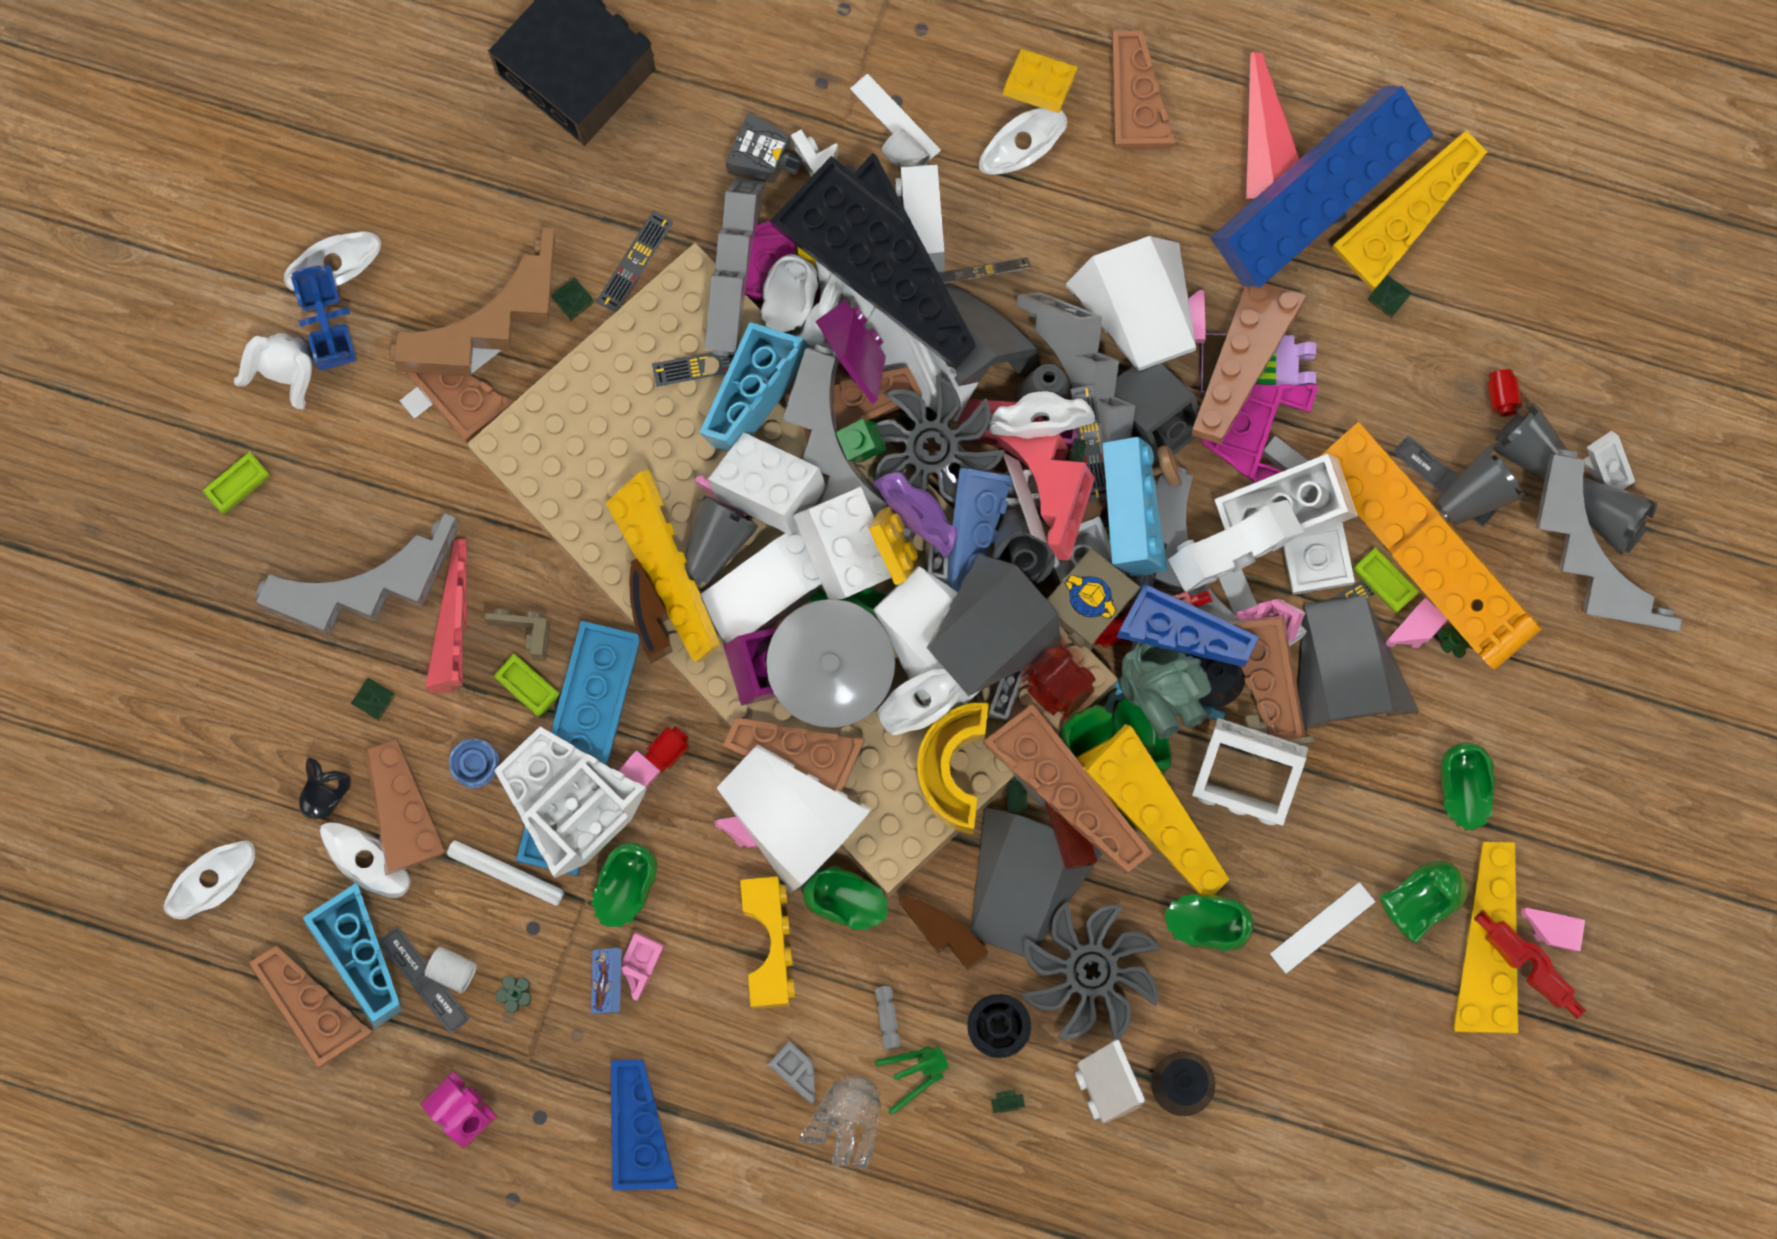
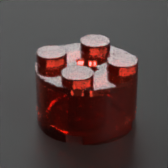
(1059, 682)

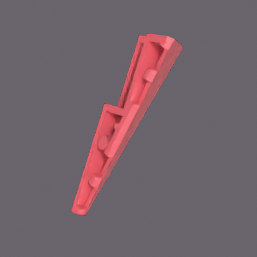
(1269, 135)
(447, 653)

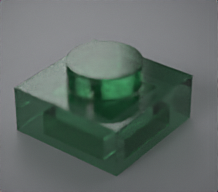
(1016, 797)
(1007, 1102)

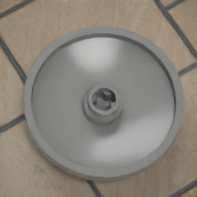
(830, 663)

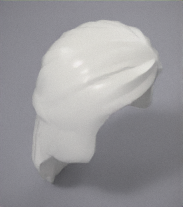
(789, 293)

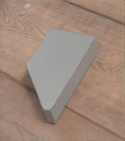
(795, 1070)

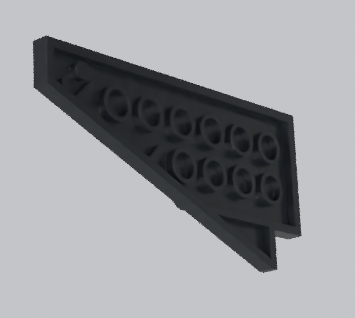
(868, 242)

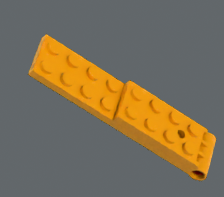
(1432, 550)

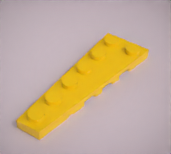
(1392, 227)
(650, 539)
(1143, 795)
(1488, 984)

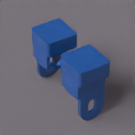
(315, 290)

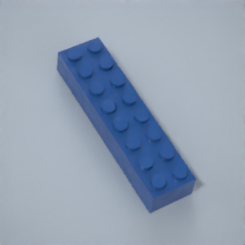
(1322, 186)

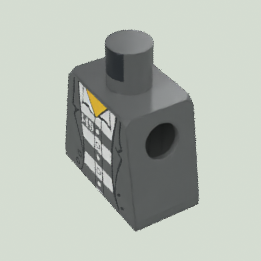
(761, 152)

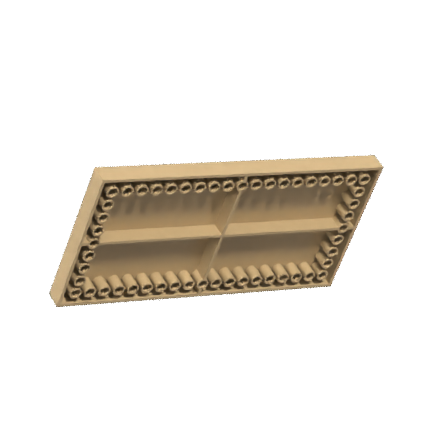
(605, 421)

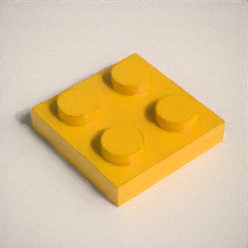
(1040, 81)
(895, 550)

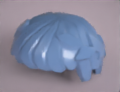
(473, 763)

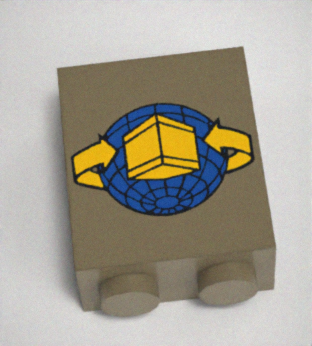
(1091, 598)

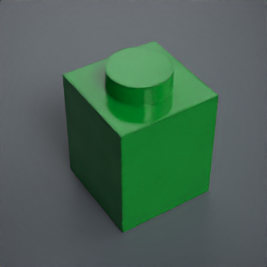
(861, 441)

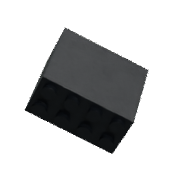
(573, 62)

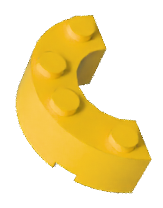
(935, 755)

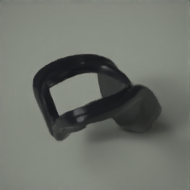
(318, 799)

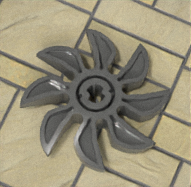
(939, 429)
(1106, 967)

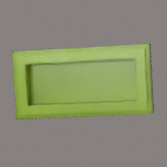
(236, 483)
(1385, 580)
(526, 685)

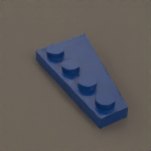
(1177, 626)
(638, 1140)

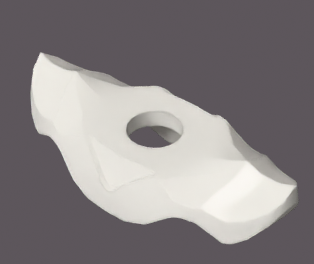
(1003, 154)
(355, 250)
(1062, 416)
(902, 711)
(343, 846)
(191, 897)

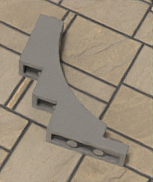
(733, 258)
(1075, 340)
(813, 408)
(1172, 513)
(404, 576)
(1607, 589)

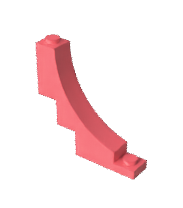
(1061, 483)

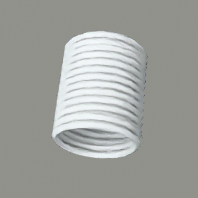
(904, 150)
(450, 969)

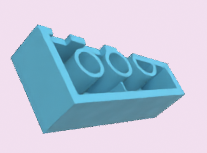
(753, 384)
(1133, 508)
(352, 948)

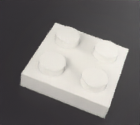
(1318, 561)

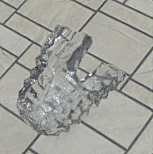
(847, 1102)

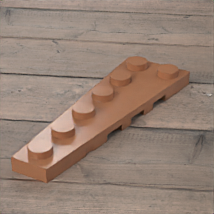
(1252, 339)
(1053, 772)

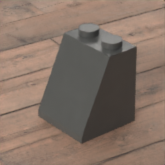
(1162, 407)

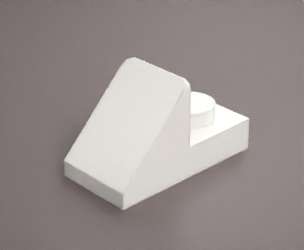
(808, 151)
(1609, 462)

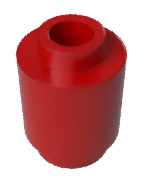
(1504, 392)
(667, 748)

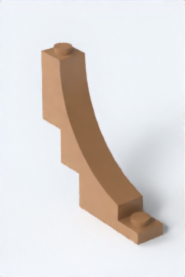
(451, 347)

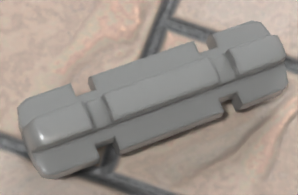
(887, 1017)

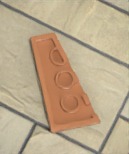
(1138, 106)
(461, 401)
(1273, 678)
(813, 753)
(402, 817)
(312, 1013)

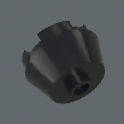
(1225, 682)
(999, 1025)
(1183, 1083)

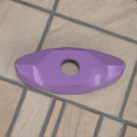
(918, 511)

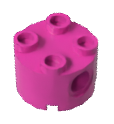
(458, 1110)

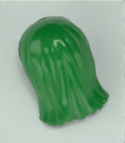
(1425, 898)

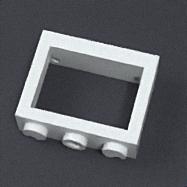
(1259, 744)

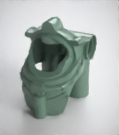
(1165, 687)

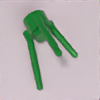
(931, 1063)

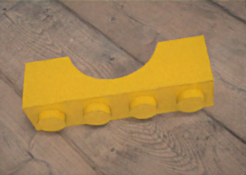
(770, 983)

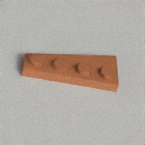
(853, 405)

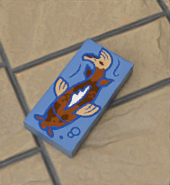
(606, 981)

